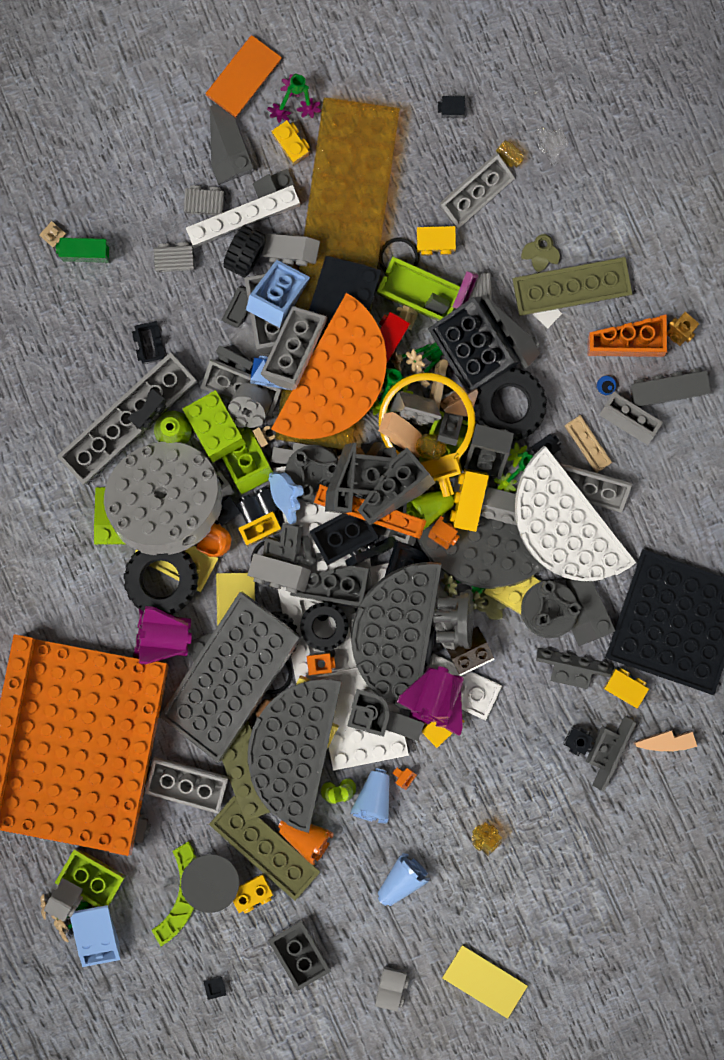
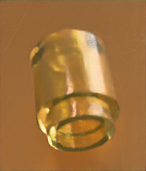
(510, 154)

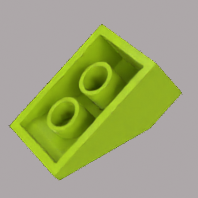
(248, 463)
(103, 530)

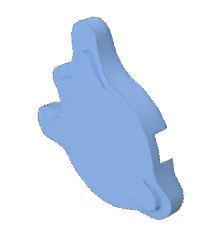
(285, 494)

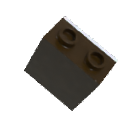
(470, 659)

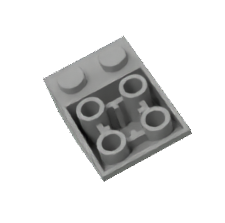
(414, 408)

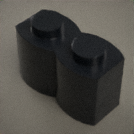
(257, 505)

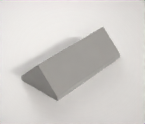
(476, 191)
(228, 379)
(600, 489)

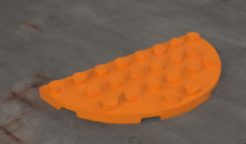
(339, 378)

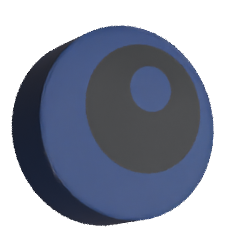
(606, 385)

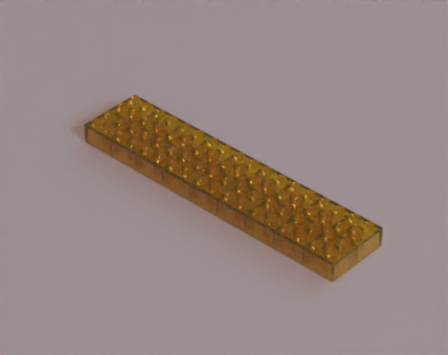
(347, 202)

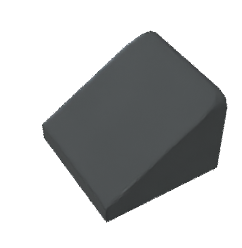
(437, 304)

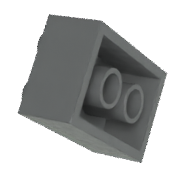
(489, 450)
(299, 954)

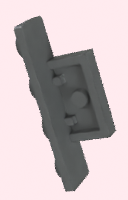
(573, 669)
(608, 750)

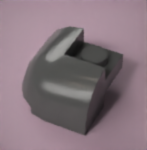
(369, 713)

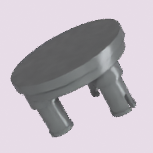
(311, 468)
(549, 609)
(460, 616)
(209, 883)

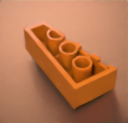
(635, 339)

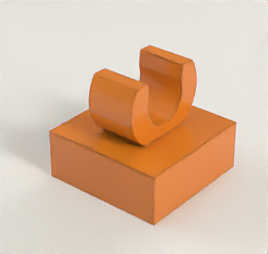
(404, 777)

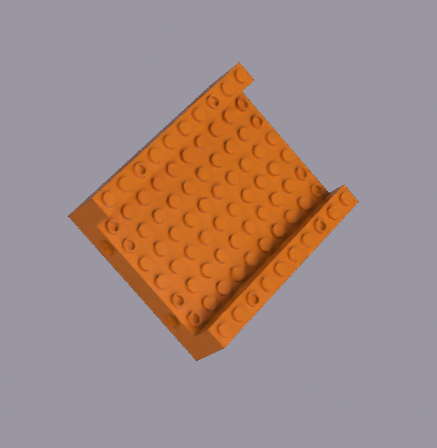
(76, 743)

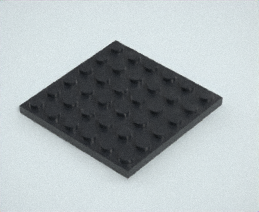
(672, 623)

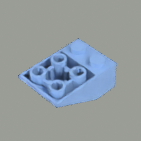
(95, 936)

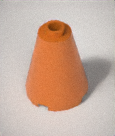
(309, 845)

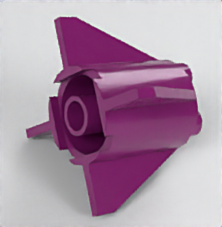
(161, 636)
(436, 699)

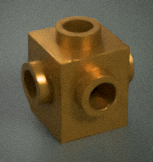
(682, 329)

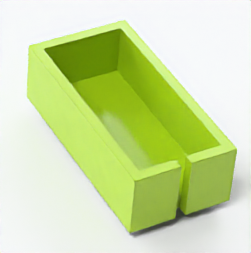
(414, 286)

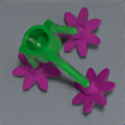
(294, 86)

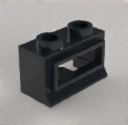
(157, 341)

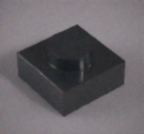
(215, 987)

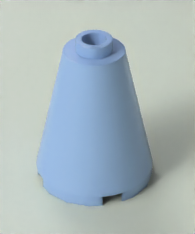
(373, 798)
(402, 880)

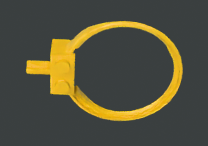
(448, 464)

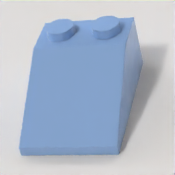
(277, 293)

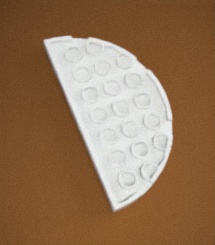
(563, 526)

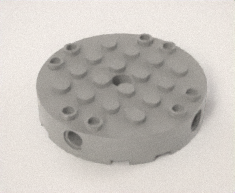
(163, 498)

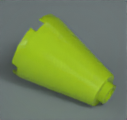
(180, 433)
(430, 506)

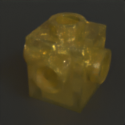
(486, 838)

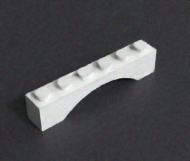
(256, 210)

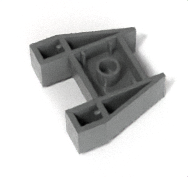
(356, 475)

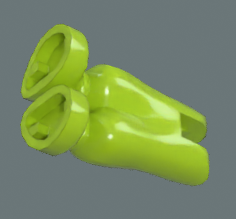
(338, 794)

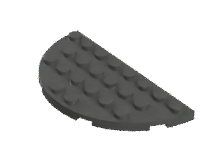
(484, 558)
(395, 628)
(291, 748)

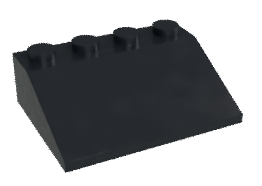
(341, 278)
(474, 344)

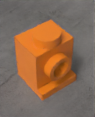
(444, 533)
(313, 668)

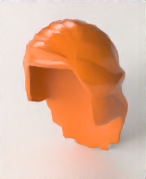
(216, 542)

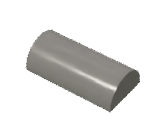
(264, 332)
(293, 347)
(186, 785)

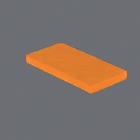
(243, 76)

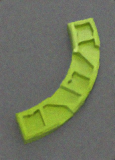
(181, 910)

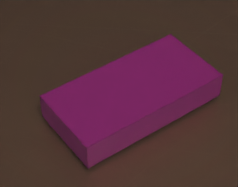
(466, 288)

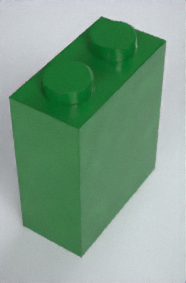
(83, 250)

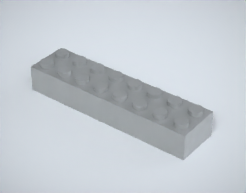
(113, 430)

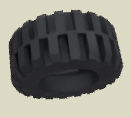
(535, 396)
(178, 599)

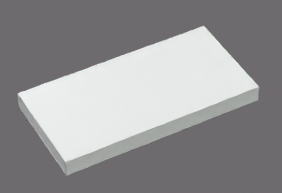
(476, 692)

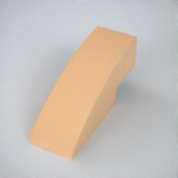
(400, 432)
(667, 742)

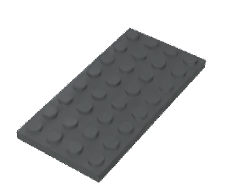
(230, 676)

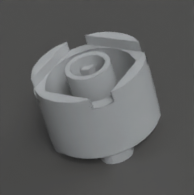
(249, 406)

